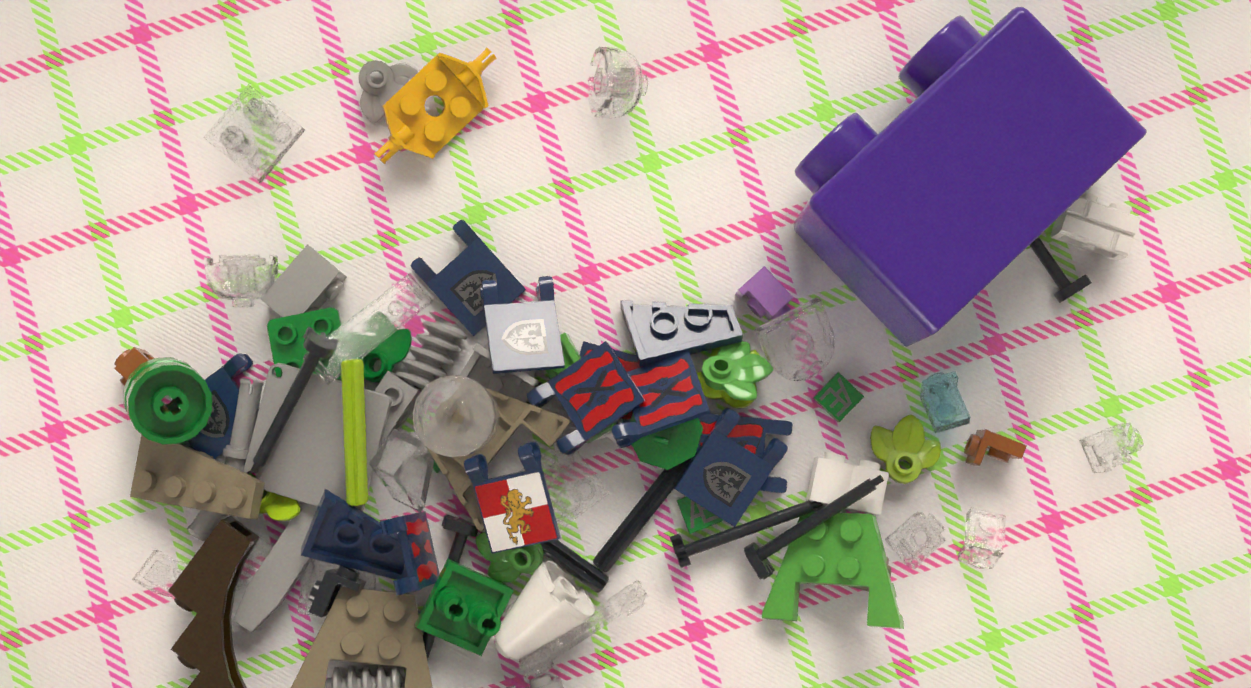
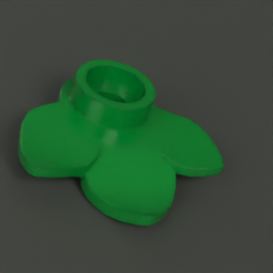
(390, 352)

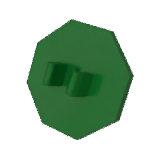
(669, 446)

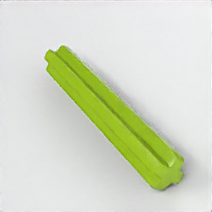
(354, 432)

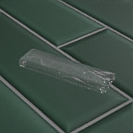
(374, 324)

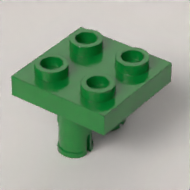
(464, 607)

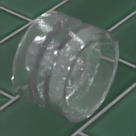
(434, 416)

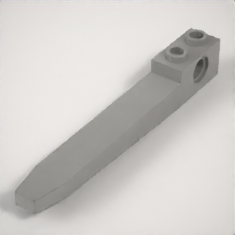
(284, 562)

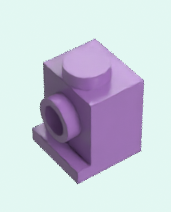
(765, 295)

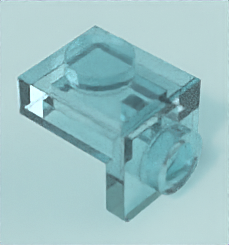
(944, 402)

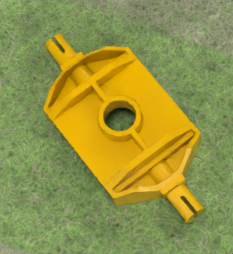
(463, 98)

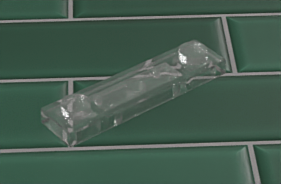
(625, 601)

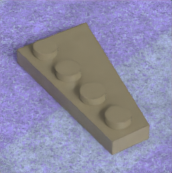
(194, 480)

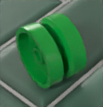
(172, 421)

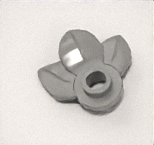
(376, 95)

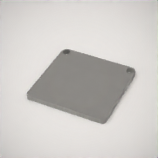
(312, 442)

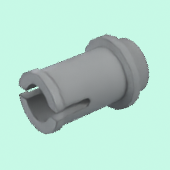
(204, 524)

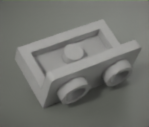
(510, 384)

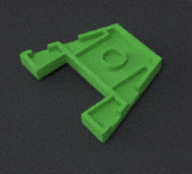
(838, 553)

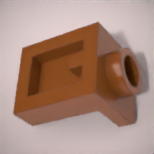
(998, 445)

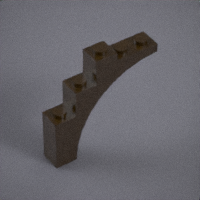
(209, 590)

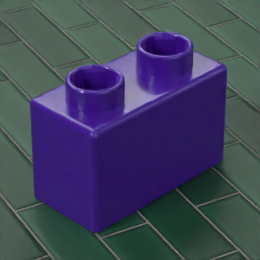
(964, 174)

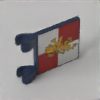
(514, 505)

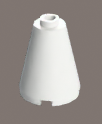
(543, 612)

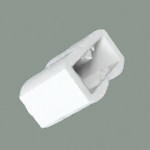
(834, 478)

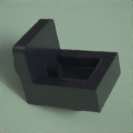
(325, 591)

